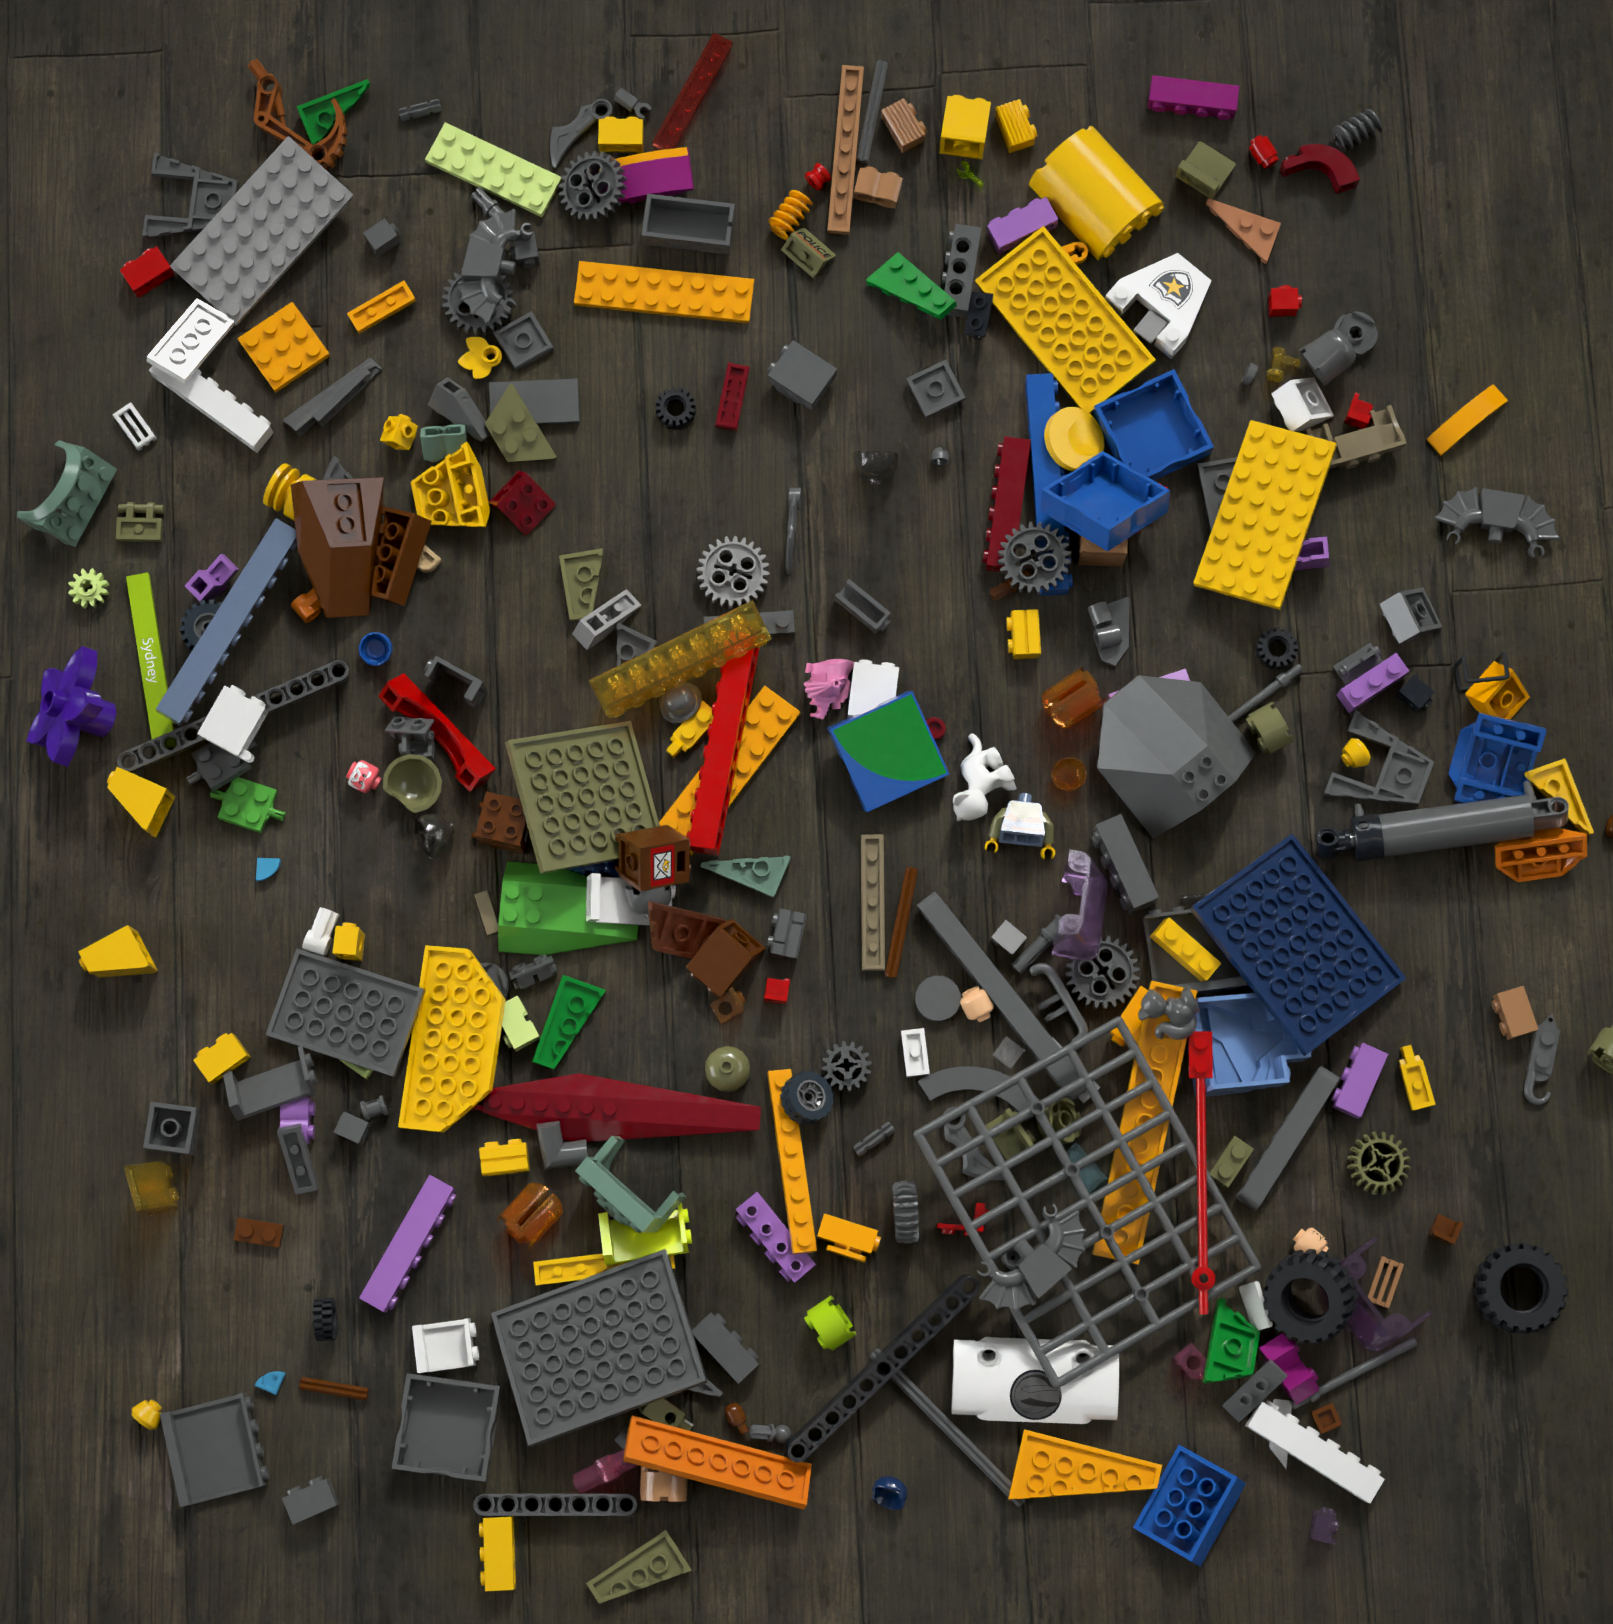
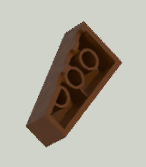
(398, 554)

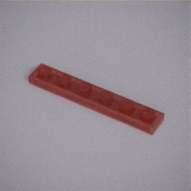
(693, 92)

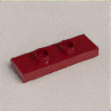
(732, 396)

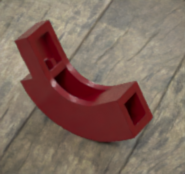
(1324, 159)

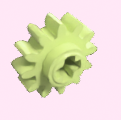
(85, 581)

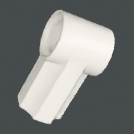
(319, 937)

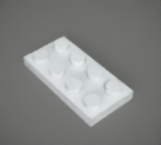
(190, 341)

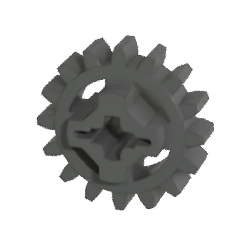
(858, 1064)

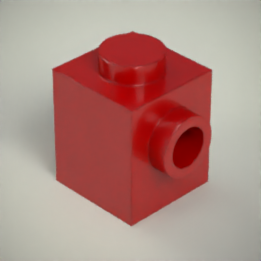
(1284, 301)

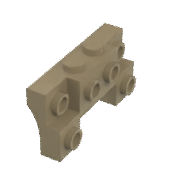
(1366, 443)

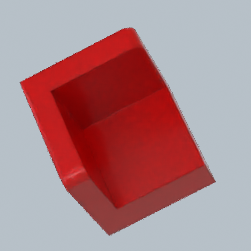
(1358, 413)
(777, 991)

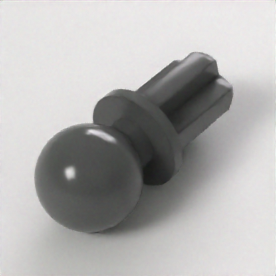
(780, 1434)

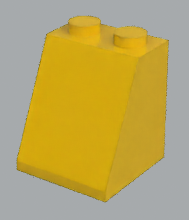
(965, 127)
(141, 798)
(118, 955)

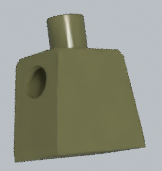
(657, 1411)

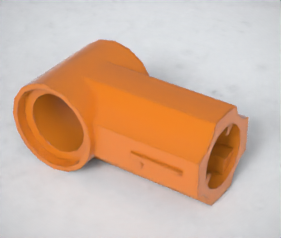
(307, 606)

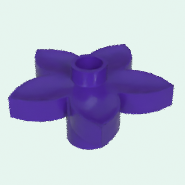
(70, 708)

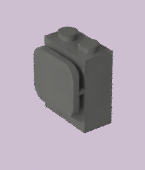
(801, 375)

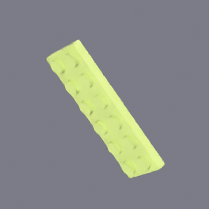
(493, 169)

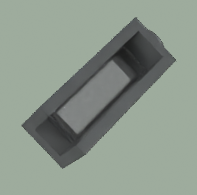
(863, 607)

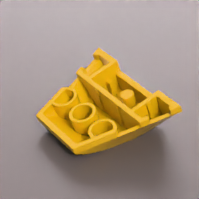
(453, 491)

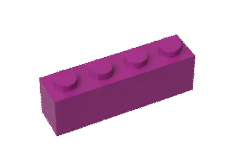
(1193, 97)

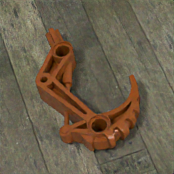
(270, 105)

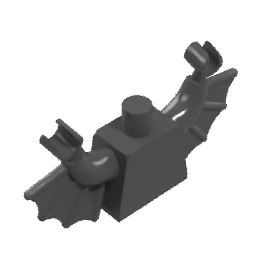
(487, 262)
(1499, 514)
(1039, 1266)

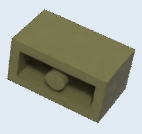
(1230, 1162)

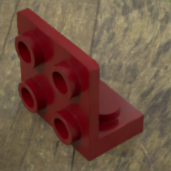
(522, 502)

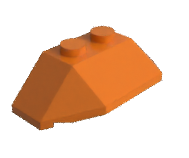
(1545, 855)

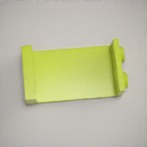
(625, 1244)

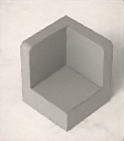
(1150, 326)
(1008, 937)

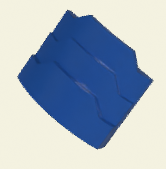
(1493, 758)

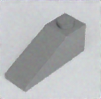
(604, 619)

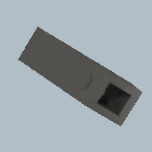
(457, 406)

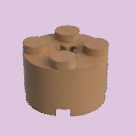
(662, 1486)

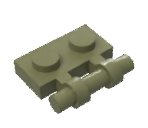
(140, 529)

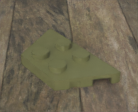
(517, 430)

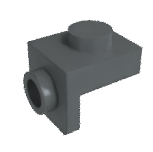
(416, 747)

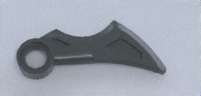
(566, 135)
(793, 506)
(974, 1161)

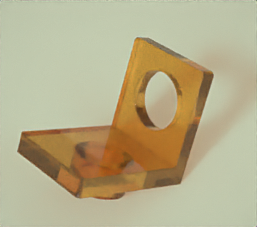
(735, 999)

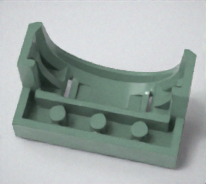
(74, 495)
(617, 1198)

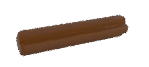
(333, 1388)

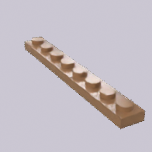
(845, 150)

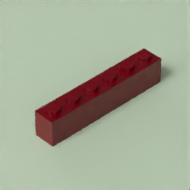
(1007, 496)

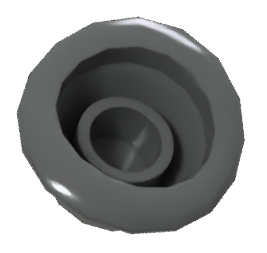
(680, 703)

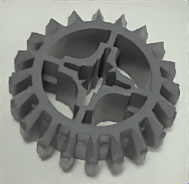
(905, 1212)

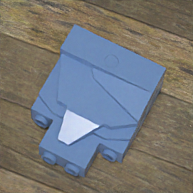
(1247, 1045)

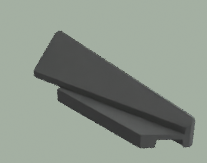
(332, 399)

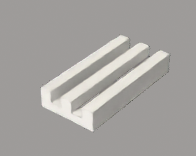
(144, 441)

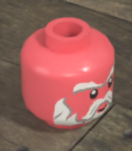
(363, 776)

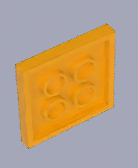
(283, 347)

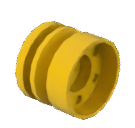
(279, 489)

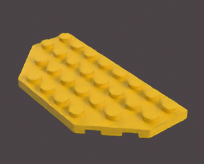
(451, 1041)

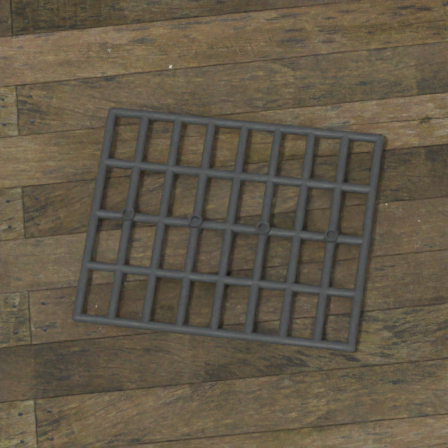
(1087, 1200)

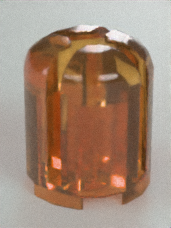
(1072, 699)
(539, 1221)

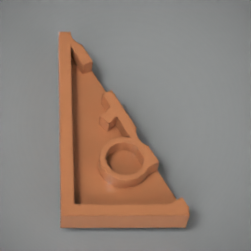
(1255, 231)

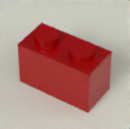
(147, 271)

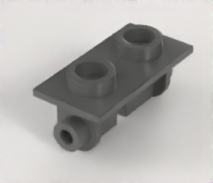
(1358, 663)
(417, 726)
(540, 966)

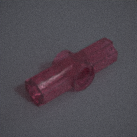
(602, 1472)

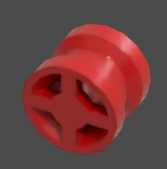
(818, 176)

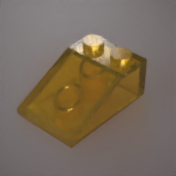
(151, 1187)

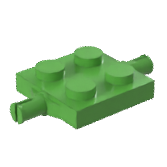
(247, 804)

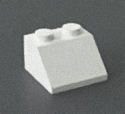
(1301, 404)

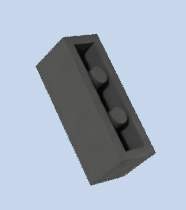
(726, 1347)

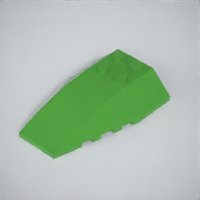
(549, 913)

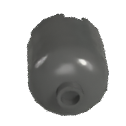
(1330, 355)

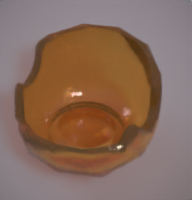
(1068, 774)

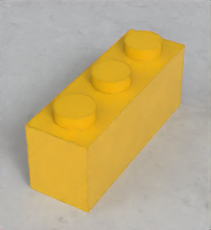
(1185, 949)
(498, 1553)

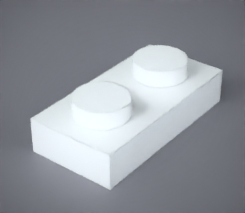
(915, 1052)

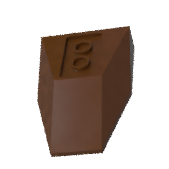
(339, 540)

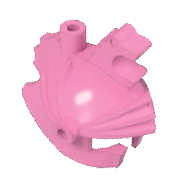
(828, 684)

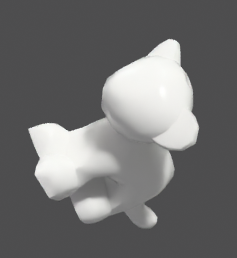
(972, 802)

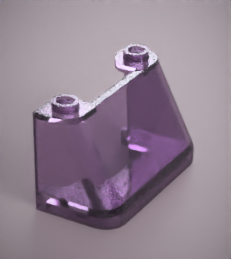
(1081, 934)

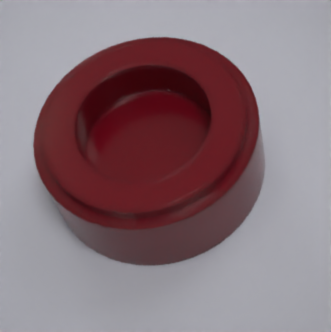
(936, 727)

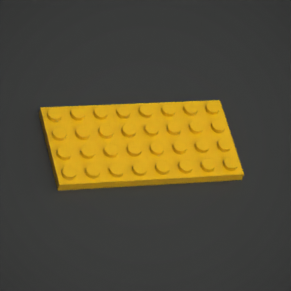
(1065, 320)
(1265, 514)

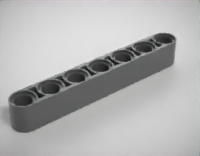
(1287, 1138)
(544, 1504)

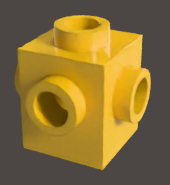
(399, 432)

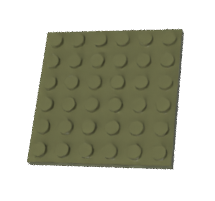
(581, 793)

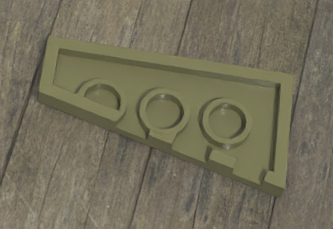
(645, 1566)

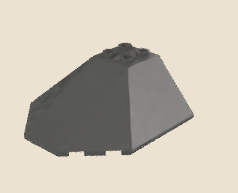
(1168, 750)

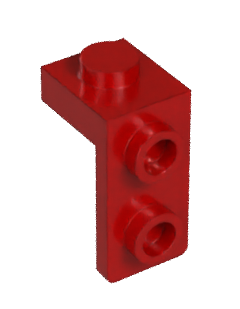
(951, 1228)

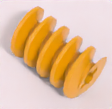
(788, 213)

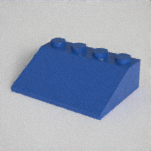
(1189, 1505)

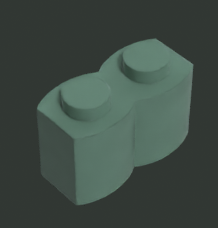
(441, 441)

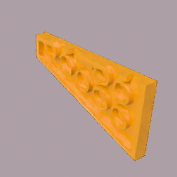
(1066, 1468)

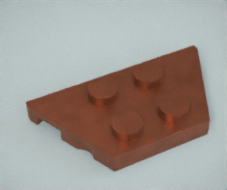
(679, 930)

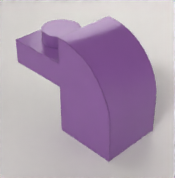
(213, 581)

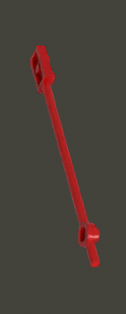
(1200, 1069)

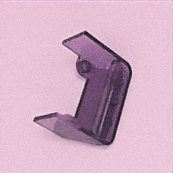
(1367, 1322)

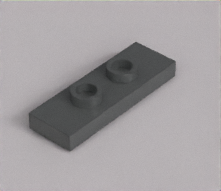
(1254, 1390)

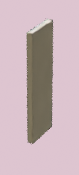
(486, 912)

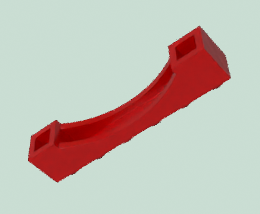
(405, 697)

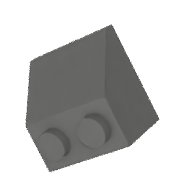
(1410, 615)

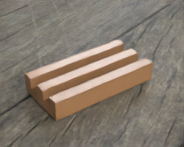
(1399, 1266)

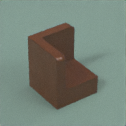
(1445, 1230)

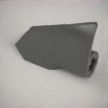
(1111, 629)

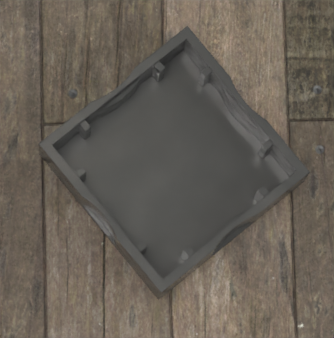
(447, 1427)

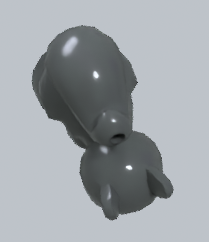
(1180, 1011)

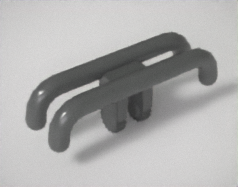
(1069, 1005)

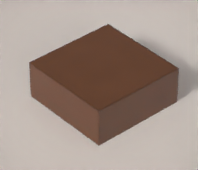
(1326, 1418)

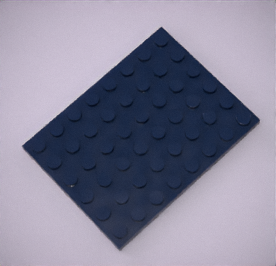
(1297, 944)

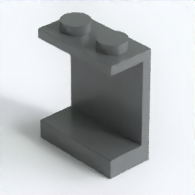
(477, 688)

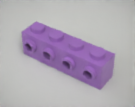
(775, 1237)

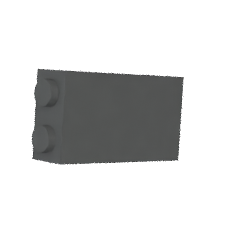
(271, 1087)

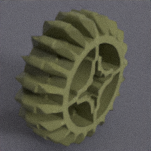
(1373, 1153)

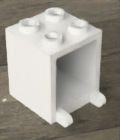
(234, 722)

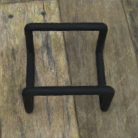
(1488, 679)

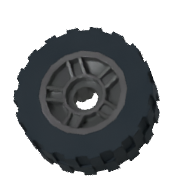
(818, 1093)

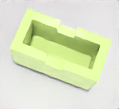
(518, 1030)

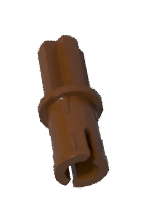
(1005, 588)

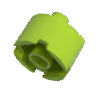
(830, 1324)

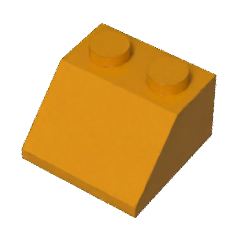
(1498, 697)

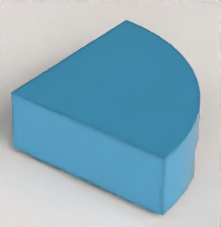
(266, 868)
(271, 1381)

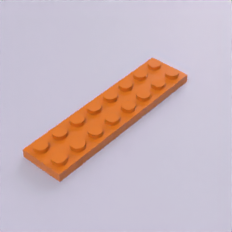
(717, 1462)

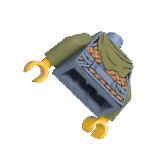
(1022, 825)

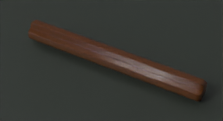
(901, 922)

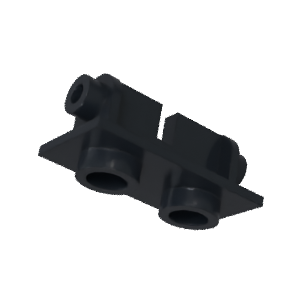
(978, 314)

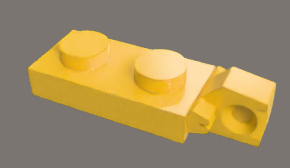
(691, 730)
(1415, 1079)

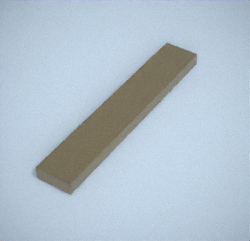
(872, 902)

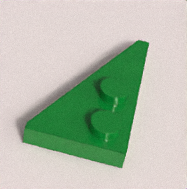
(320, 113)

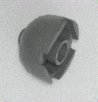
(639, 900)

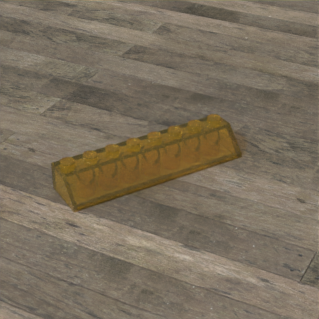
(680, 660)

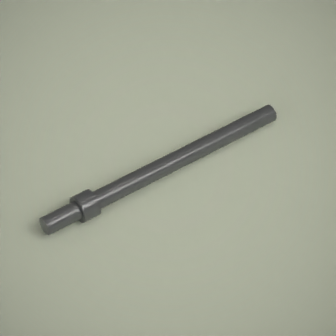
(1281, 680)
(1359, 1370)

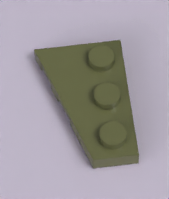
(581, 581)

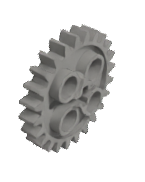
(740, 553)

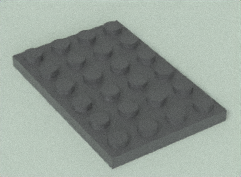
(345, 1012)

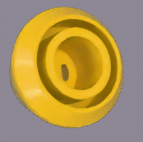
(1355, 754)
(147, 1414)

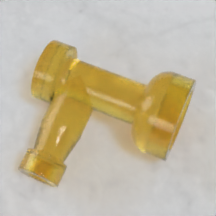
(1275, 373)

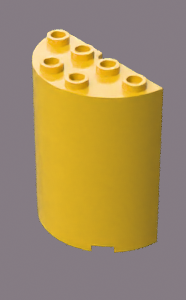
(1095, 192)

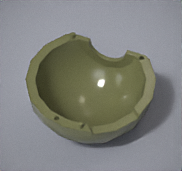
(413, 782)

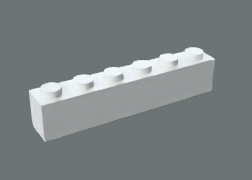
(219, 407)
(1314, 1451)

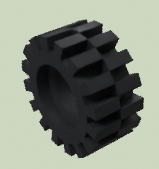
(675, 395)
(1276, 635)
(325, 1319)

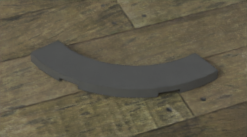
(971, 1079)

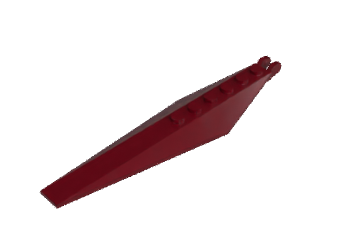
(605, 1107)

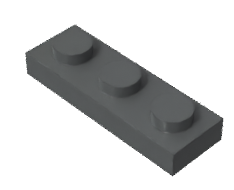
(298, 1159)

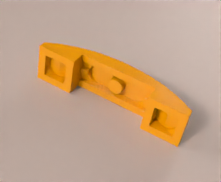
(1466, 419)

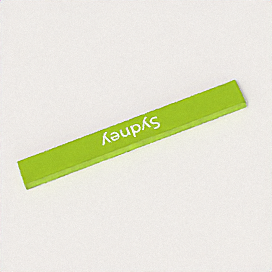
(149, 652)

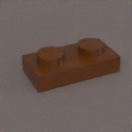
(259, 1232)

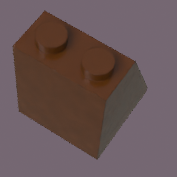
(725, 957)

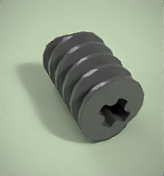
(1356, 128)

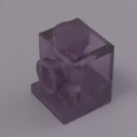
(1323, 1525)

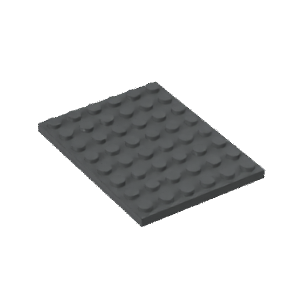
(598, 1348)

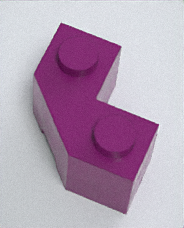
(1300, 1380)

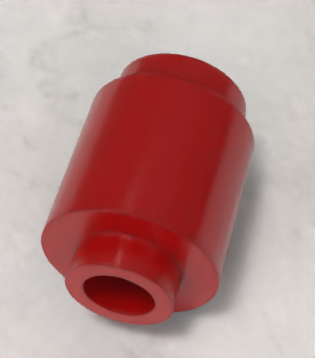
(1263, 151)

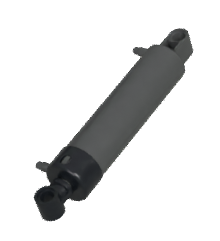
(1443, 826)

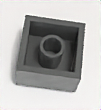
(172, 1128)

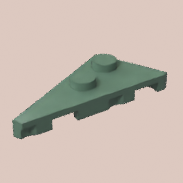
(757, 874)

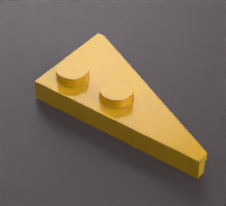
(1556, 781)

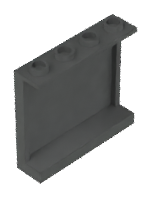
(1169, 971)
(214, 1449)

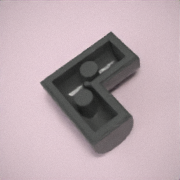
(555, 1152)

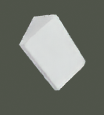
(1253, 1303)

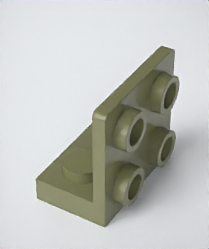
(1205, 169)
(1014, 1139)

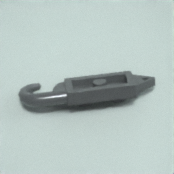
(1541, 1058)

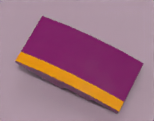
(656, 173)

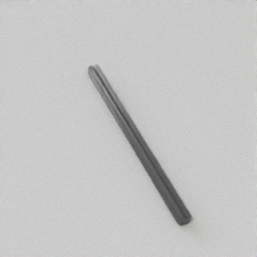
(950, 1429)

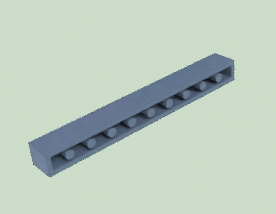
(227, 623)

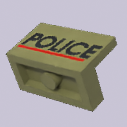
(807, 251)

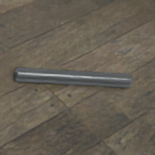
(872, 112)

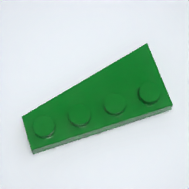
(911, 286)
(566, 1017)

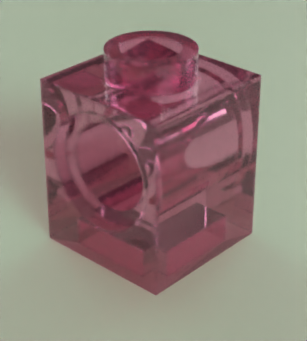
(1181, 1360)

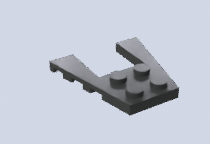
(208, 197)
(1402, 774)

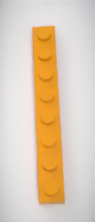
(792, 1169)

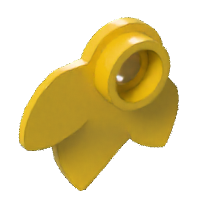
(477, 359)

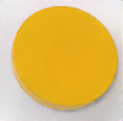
(1073, 437)

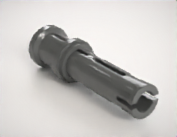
(1043, 941)

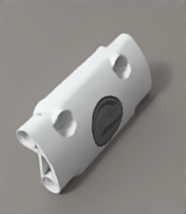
(1015, 1387)

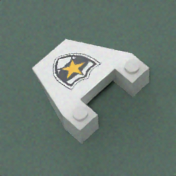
(1171, 291)

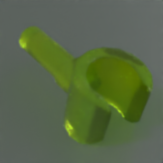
(968, 174)

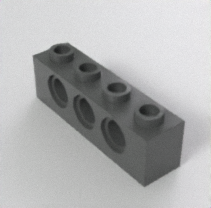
(966, 237)

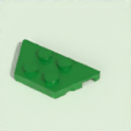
(1231, 1346)

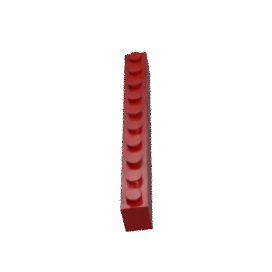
(722, 753)

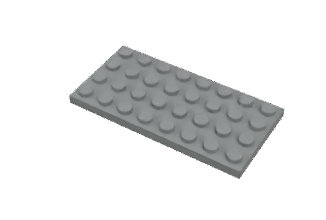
(262, 231)

